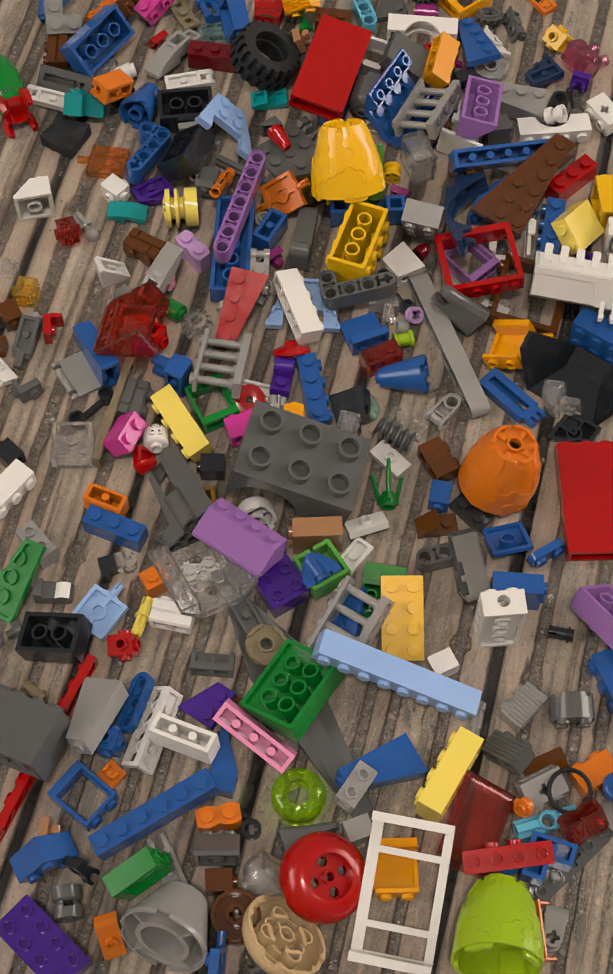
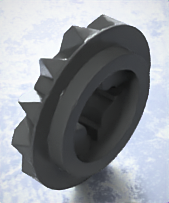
(489, 15)

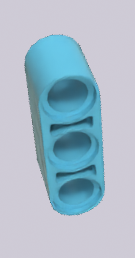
(364, 14)

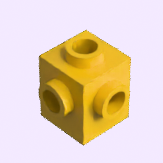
(557, 38)

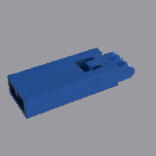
(507, 394)

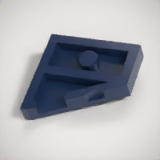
(544, 72)

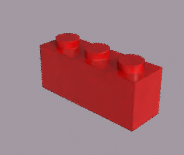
(572, 178)

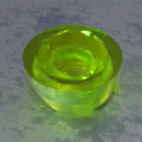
(298, 814)

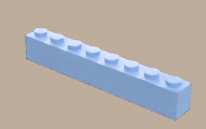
(396, 674)

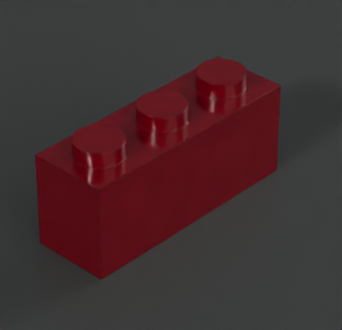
(210, 56)

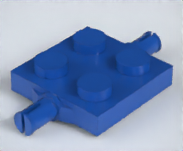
(216, 958)

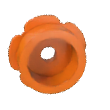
(523, 807)

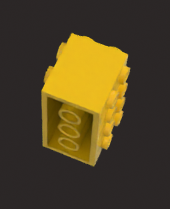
(359, 242)

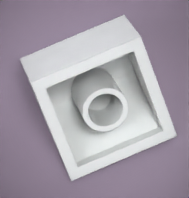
(34, 199)

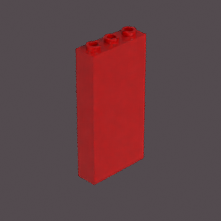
(330, 68)
(586, 498)

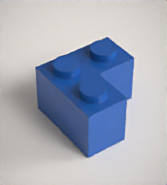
(41, 856)
(564, 857)

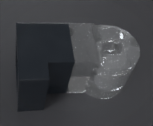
(116, 564)

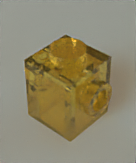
(26, 291)

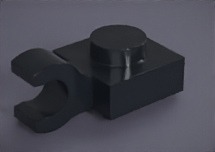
(79, 867)

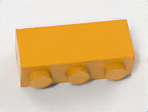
(441, 60)

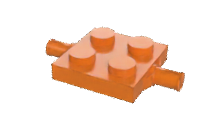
(283, 193)

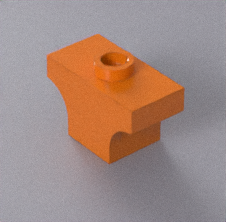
(109, 936)

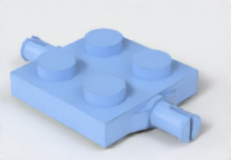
(102, 609)

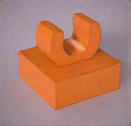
(112, 774)

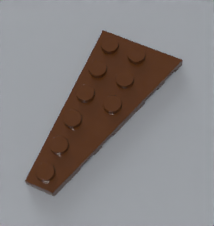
(522, 189)

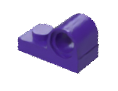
(282, 376)

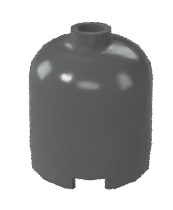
(360, 89)

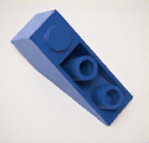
(224, 767)

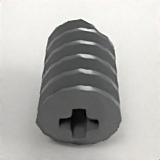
(394, 434)

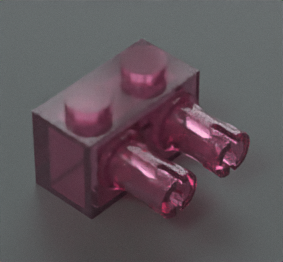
(584, 57)

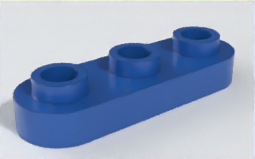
(135, 703)

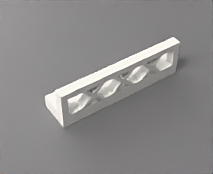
(147, 751)

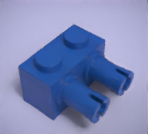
(173, 370)

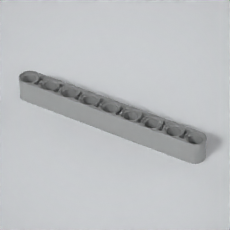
(449, 348)

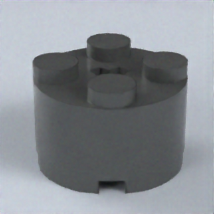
(572, 709)

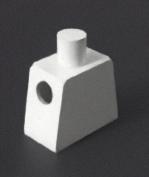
(403, 263)

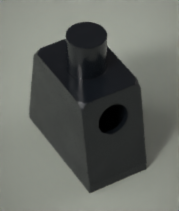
(353, 400)

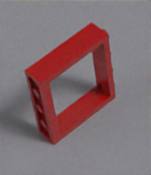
(482, 235)

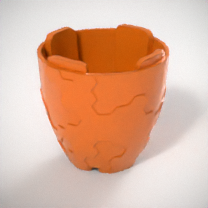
(501, 470)

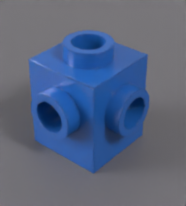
(112, 743)

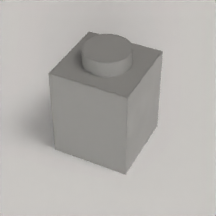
(358, 829)

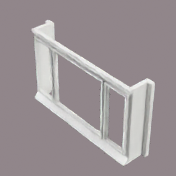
(388, 961)

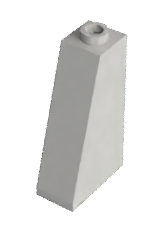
(94, 713)

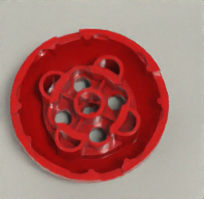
(301, 865)

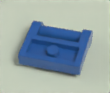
(209, 16)

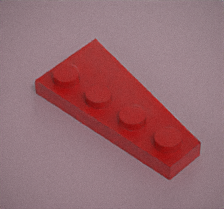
(240, 297)

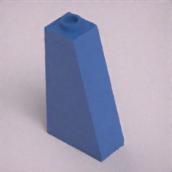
(104, 367)
(393, 761)

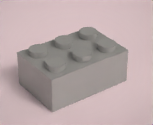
(422, 219)

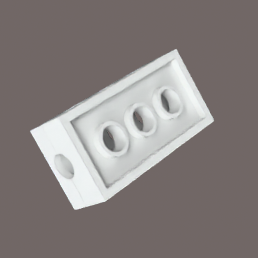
(501, 621)

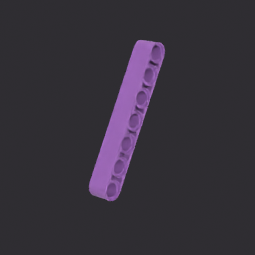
(239, 206)

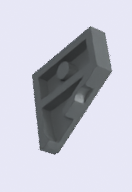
(390, 6)

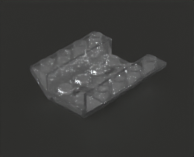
(190, 583)

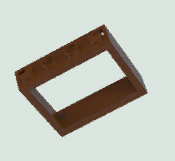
(528, 267)

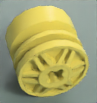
(181, 207)

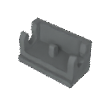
(212, 664)

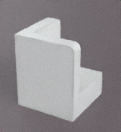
(444, 662)

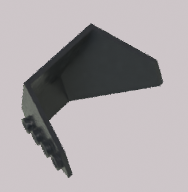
(582, 371)

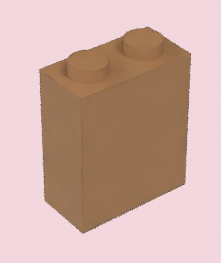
(312, 530)

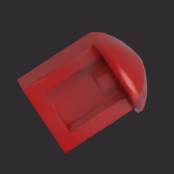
(143, 460)

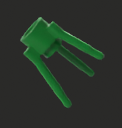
(387, 499)

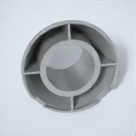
(169, 927)

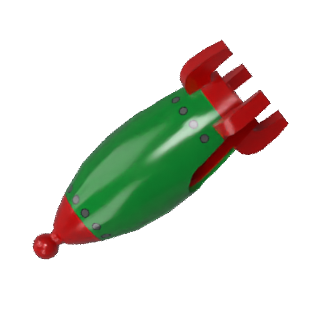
(14, 99)

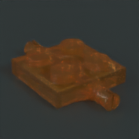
(105, 161)

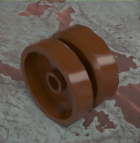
(225, 907)

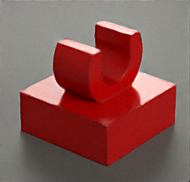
(158, 39)

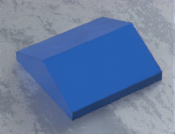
(507, 539)

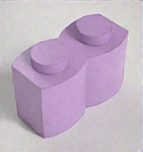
(195, 252)

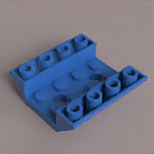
(387, 98)

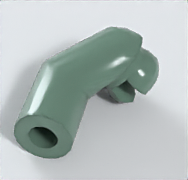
(375, 409)

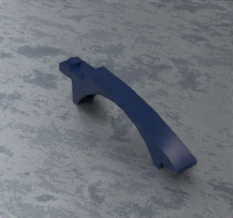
(464, 189)

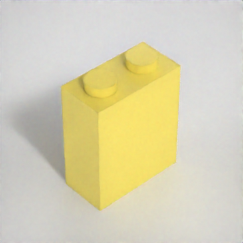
(577, 226)

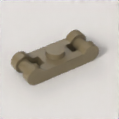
(184, 15)

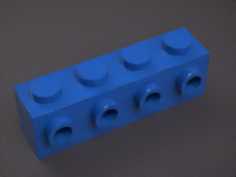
(551, 210)
(312, 388)

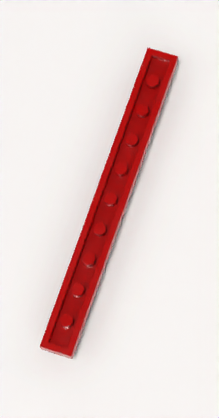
(23, 781)

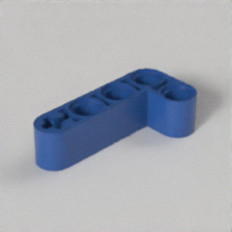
(154, 143)

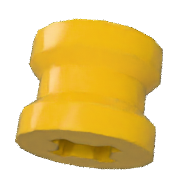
(392, 172)

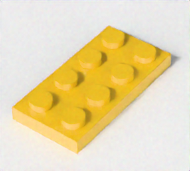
(404, 626)

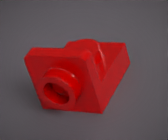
(50, 322)

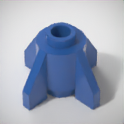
(317, 569)

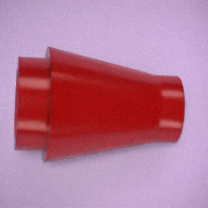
(278, 136)

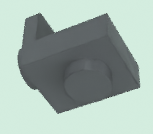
(27, 391)

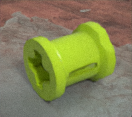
(405, 338)

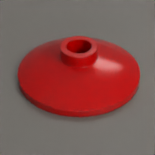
(291, 348)

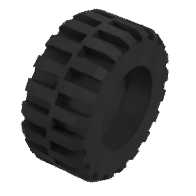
(254, 67)

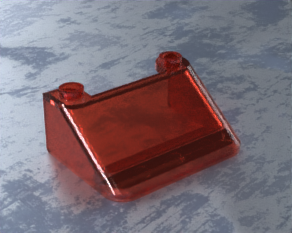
(130, 322)

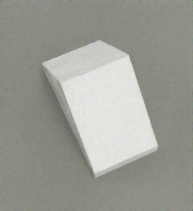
(110, 271)

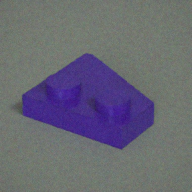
(207, 703)

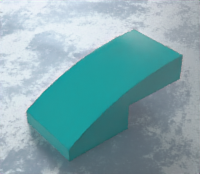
(267, 101)
(130, 211)

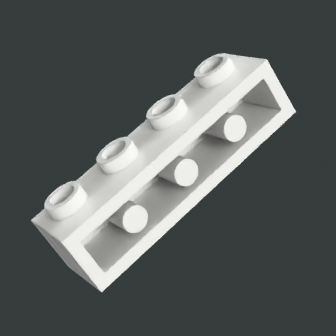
(298, 306)

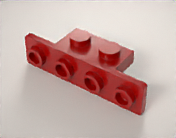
(508, 856)

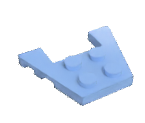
(228, 118)
(330, 321)

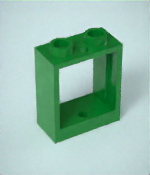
(215, 420)
(138, 873)

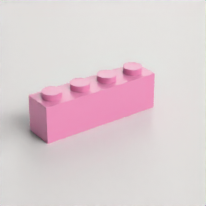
(255, 735)

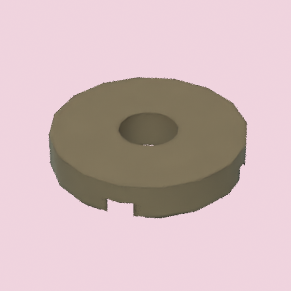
(256, 636)

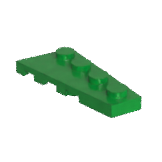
(18, 577)

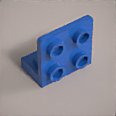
(363, 332)

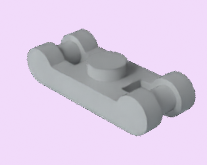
(260, 267)

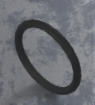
(557, 773)

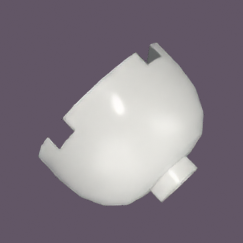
(259, 509)

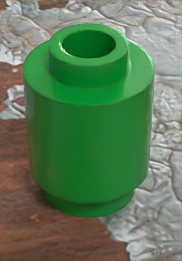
(176, 310)

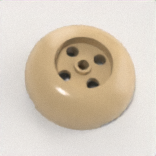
(281, 939)

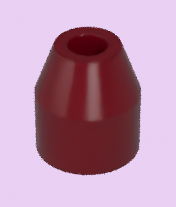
(422, 251)

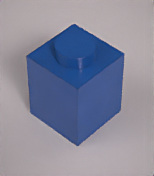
(439, 495)

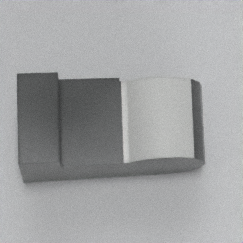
(52, 592)

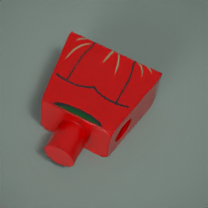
(269, 11)

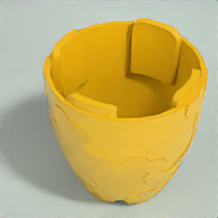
(346, 162)

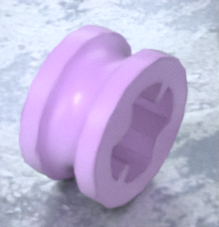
(408, 315)

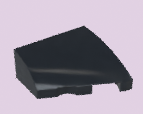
(574, 430)

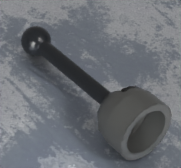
(574, 110)

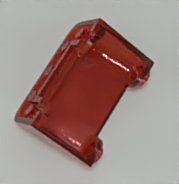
(477, 817)

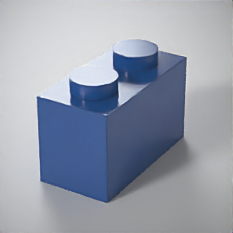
(270, 230)

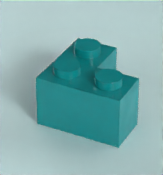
(83, 104)

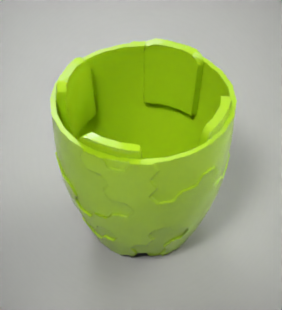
(498, 929)

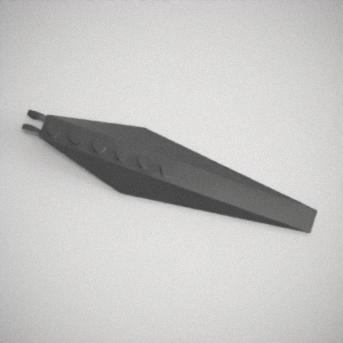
(323, 739)

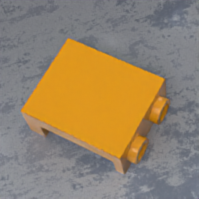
(507, 342)
(396, 874)

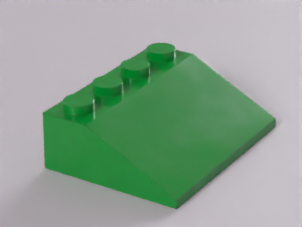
(291, 690)

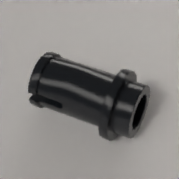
(561, 633)

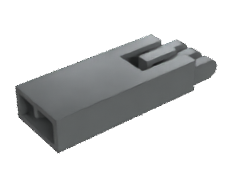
(62, 79)

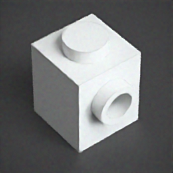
(115, 189)

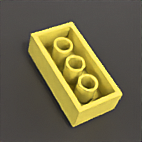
(448, 776)

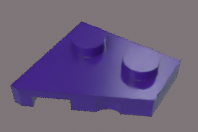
(152, 190)

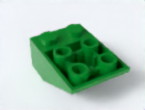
(371, 580)

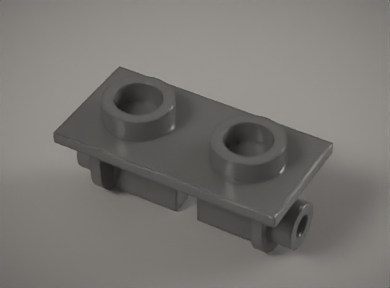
(513, 25)

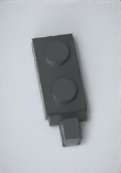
(25, 340)

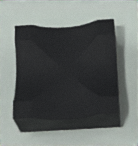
(65, 135)

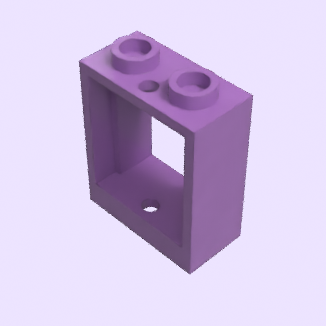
(486, 271)

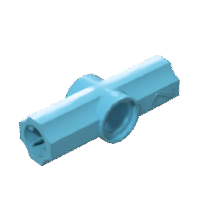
(524, 827)

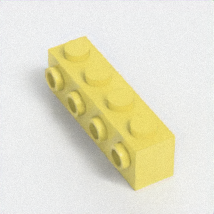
(181, 422)

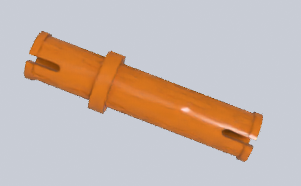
(223, 181)

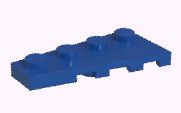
(476, 44)

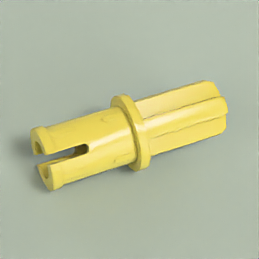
(142, 616)

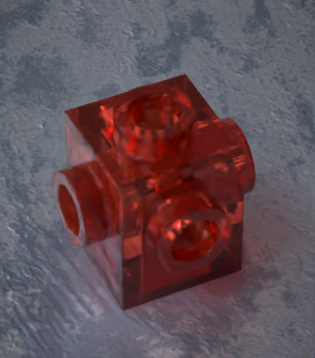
(67, 231)

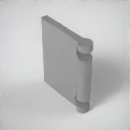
(76, 376)

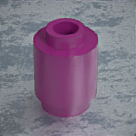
(426, 10)

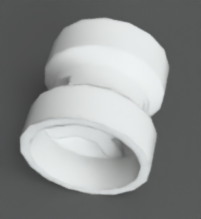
(556, 114)

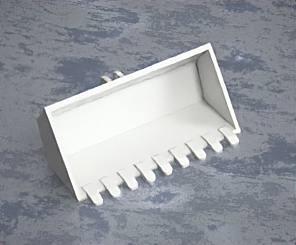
(574, 279)

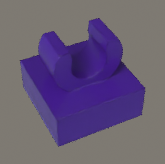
(580, 81)

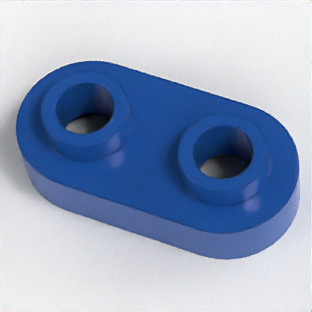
(540, 556)

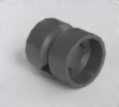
(65, 895)

